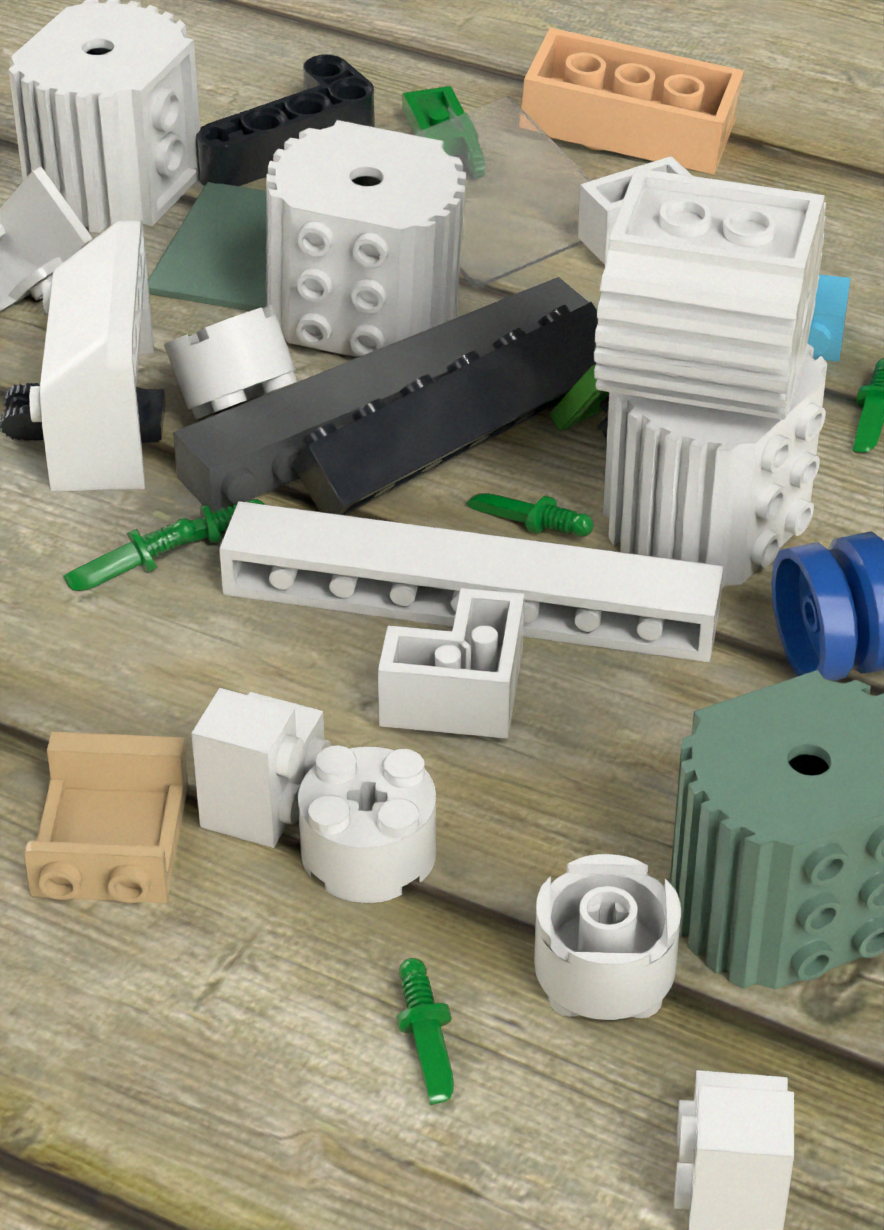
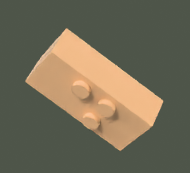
(632, 99)

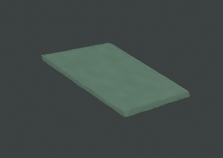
(218, 251)

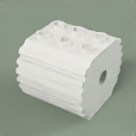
(109, 110)
(362, 237)
(709, 293)
(712, 479)

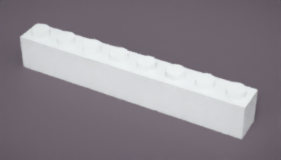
(419, 573)

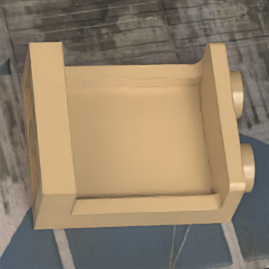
(109, 818)

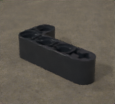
(243, 144)

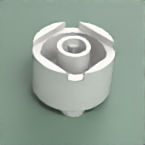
(231, 361)
(367, 821)
(606, 939)

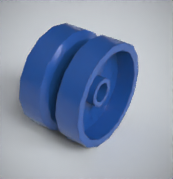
(831, 605)

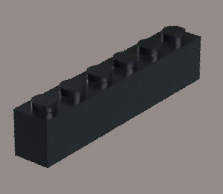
(447, 415)

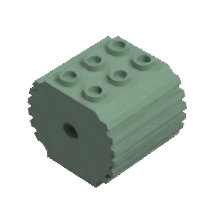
(783, 831)

